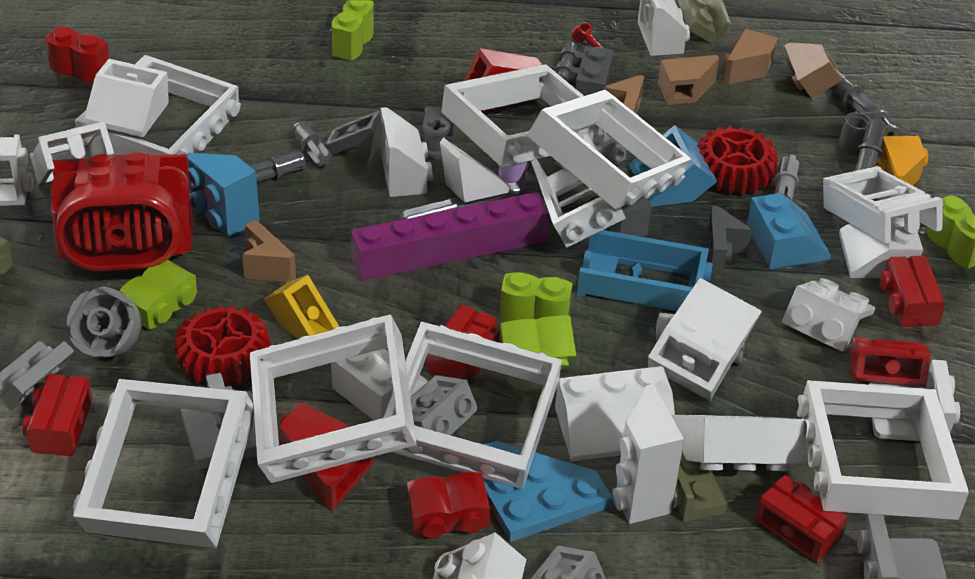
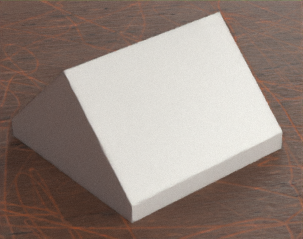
(467, 176)

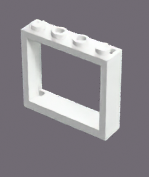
(217, 94)
(467, 99)
(556, 135)
(493, 356)
(340, 445)
(219, 481)
(935, 499)

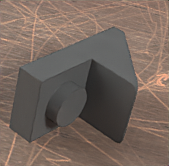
(359, 134)
(725, 237)

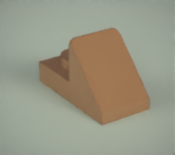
(628, 92)
(266, 256)

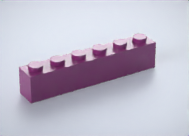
(449, 236)

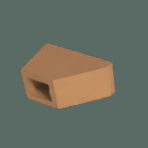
(749, 57)
(812, 67)
(687, 78)

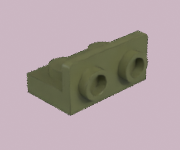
(706, 18)
(697, 492)

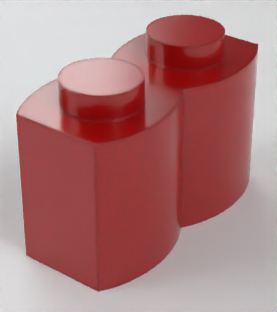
(76, 53)
(448, 504)

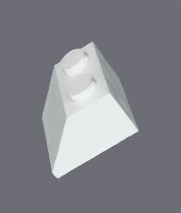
(662, 27)
(403, 156)
(869, 256)
(367, 382)

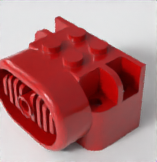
(121, 210)

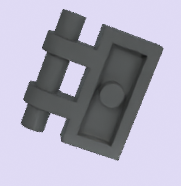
(593, 64)

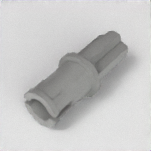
(787, 180)

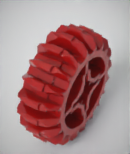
(739, 159)
(220, 343)

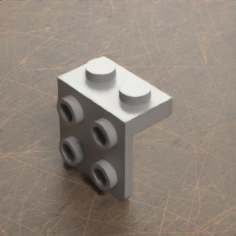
(897, 557)

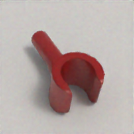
(584, 33)

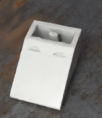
(704, 338)

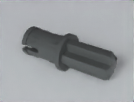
(853, 96)
(311, 143)
(871, 145)
(279, 166)

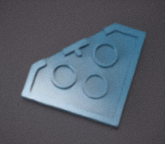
(551, 495)

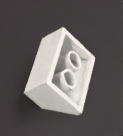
(597, 405)
(742, 441)
(648, 460)

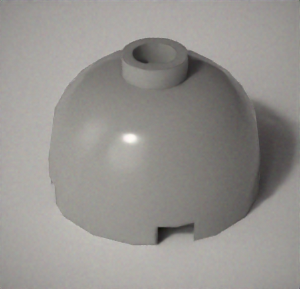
(104, 323)

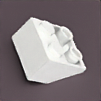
(127, 97)
(481, 559)

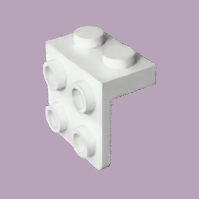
(826, 312)
(905, 429)

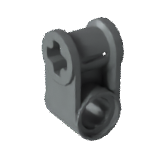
(436, 127)
(855, 128)

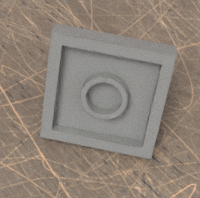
(204, 427)

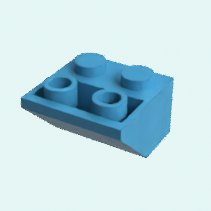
(223, 191)

